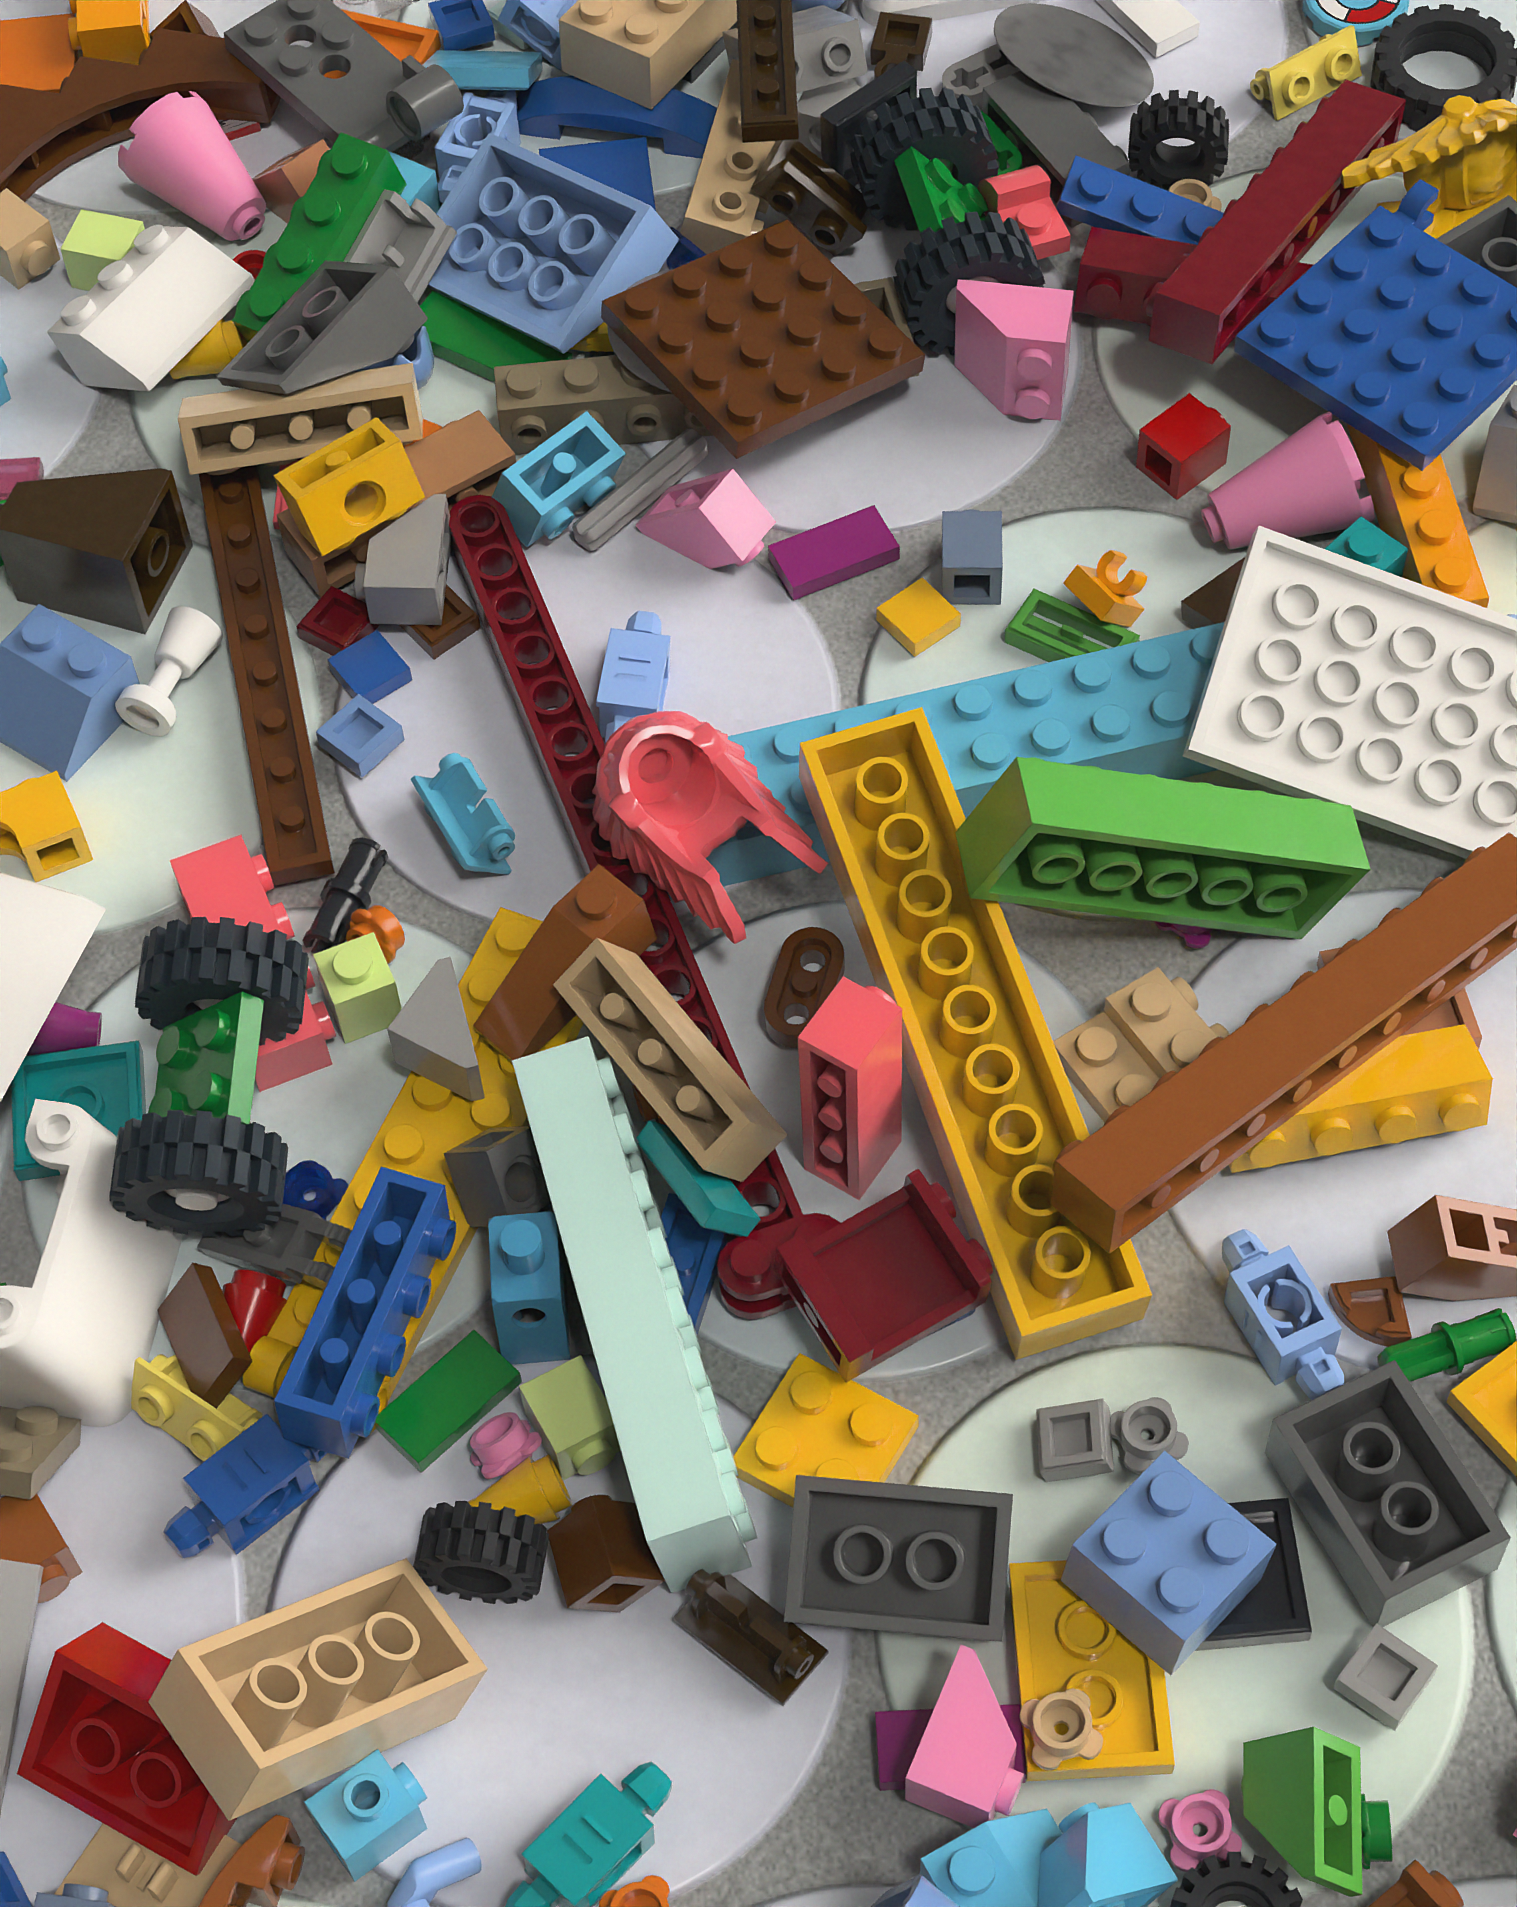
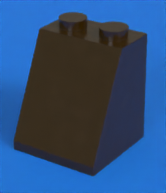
(96, 544)

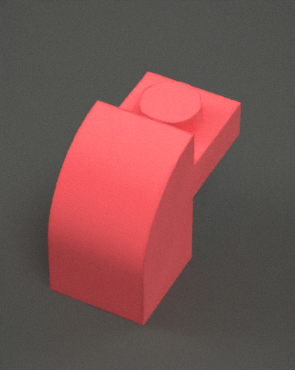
(1026, 199)

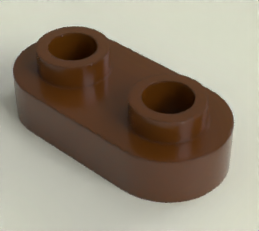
(798, 990)

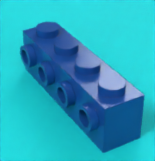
(364, 1313)

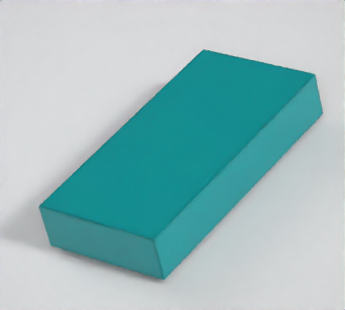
(707, 1196)

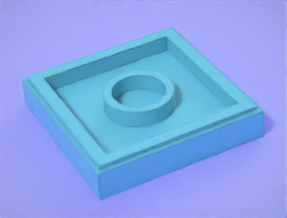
(489, 68)

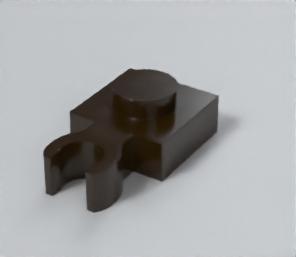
(900, 39)

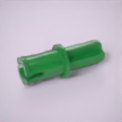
(1452, 1345)

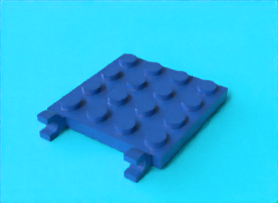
(1393, 333)

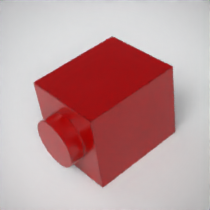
(1183, 446)

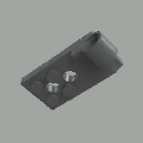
(376, 100)

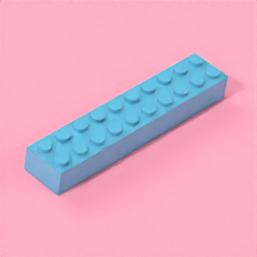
(1099, 709)

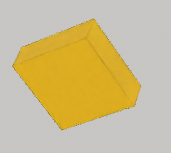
(918, 617)

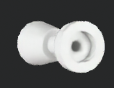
(182, 648)

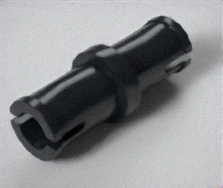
(345, 894)

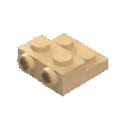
(1135, 1041)

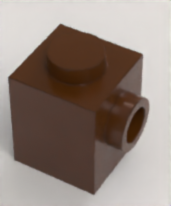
(603, 1555)

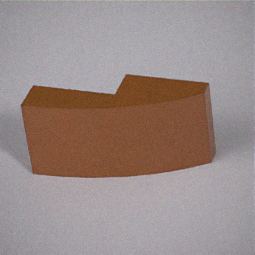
(259, 1868)

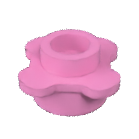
(502, 1444)
(1205, 1809)

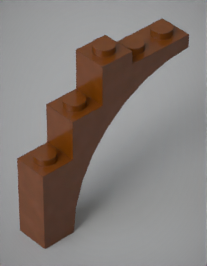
(104, 97)

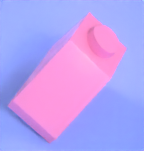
(709, 520)
(966, 1750)

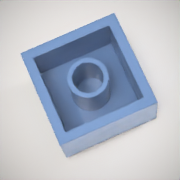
(1167, 1562)

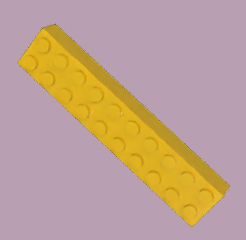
(967, 1028)

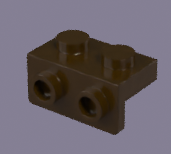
(812, 196)

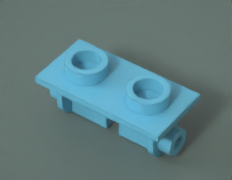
(478, 835)

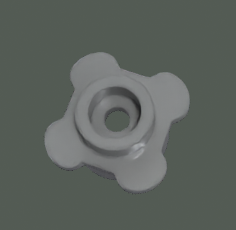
(1152, 1415)

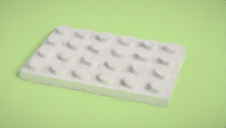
(1365, 696)

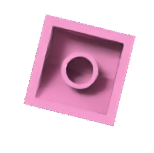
(1015, 345)

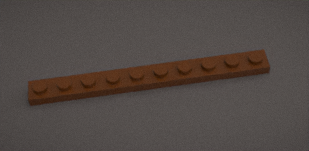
(266, 678)

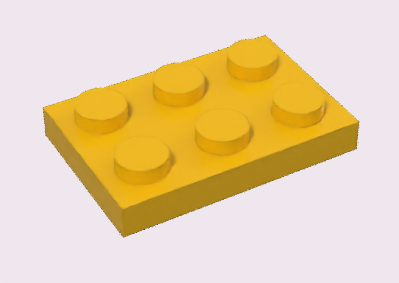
(1069, 1646)

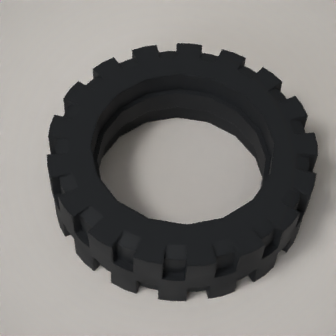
(1449, 32)

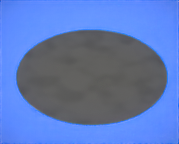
(1073, 55)

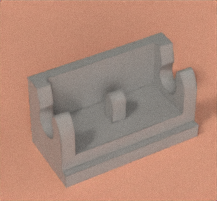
(405, 238)

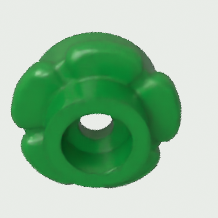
(1375, 1832)

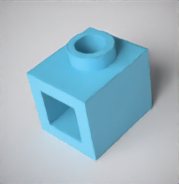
(368, 1813)

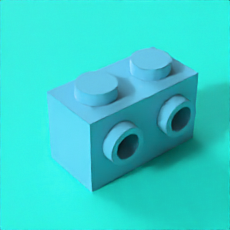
(559, 479)

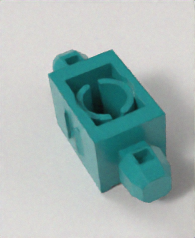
(593, 1841)

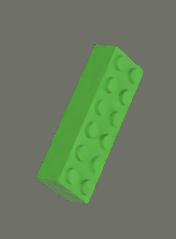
(1159, 849)

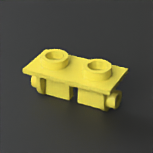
(1309, 73)
(166, 1401)

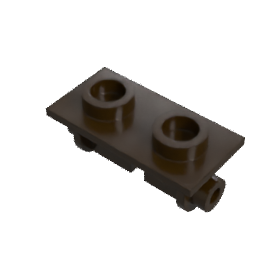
(749, 1634)

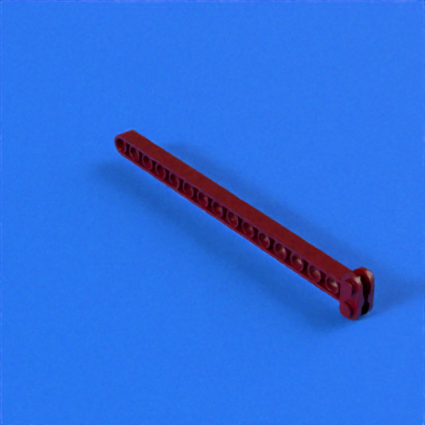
(489, 547)

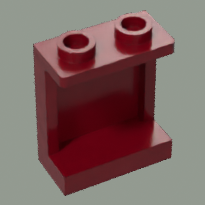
(885, 1276)

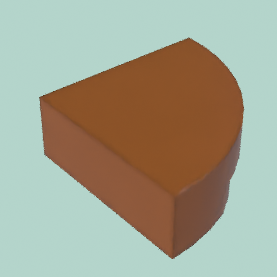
(1372, 1309)

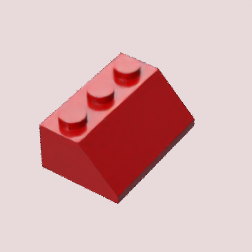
(111, 1754)

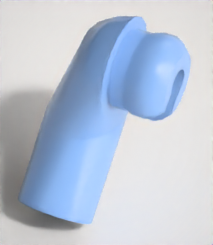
(434, 1872)

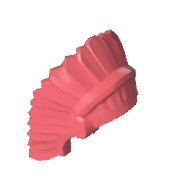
(676, 794)

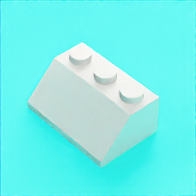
(148, 309)

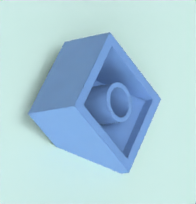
(59, 691)

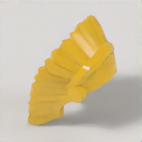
(1462, 153)

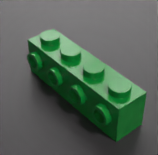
(320, 226)

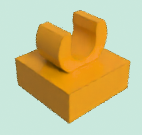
(1104, 593)

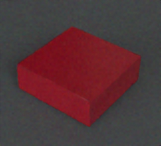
(335, 622)

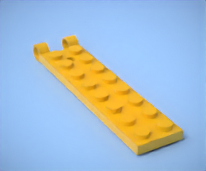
(413, 1141)

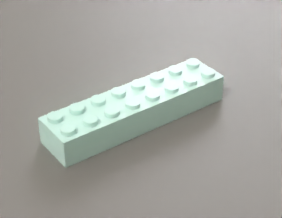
(636, 1315)

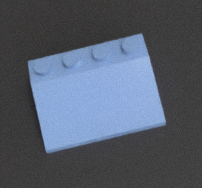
(543, 244)

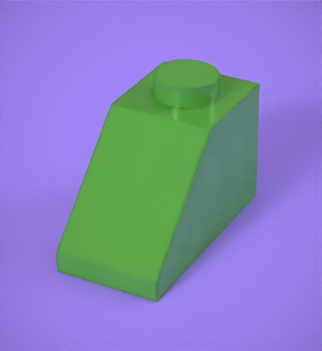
(1307, 1804)

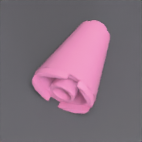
(193, 166)
(1293, 489)

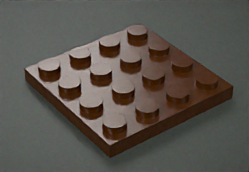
(762, 338)

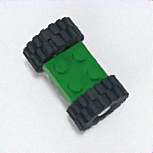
(925, 169)
(195, 1151)

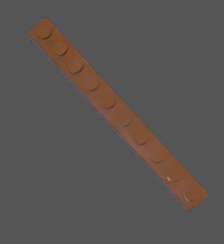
(1289, 1051)

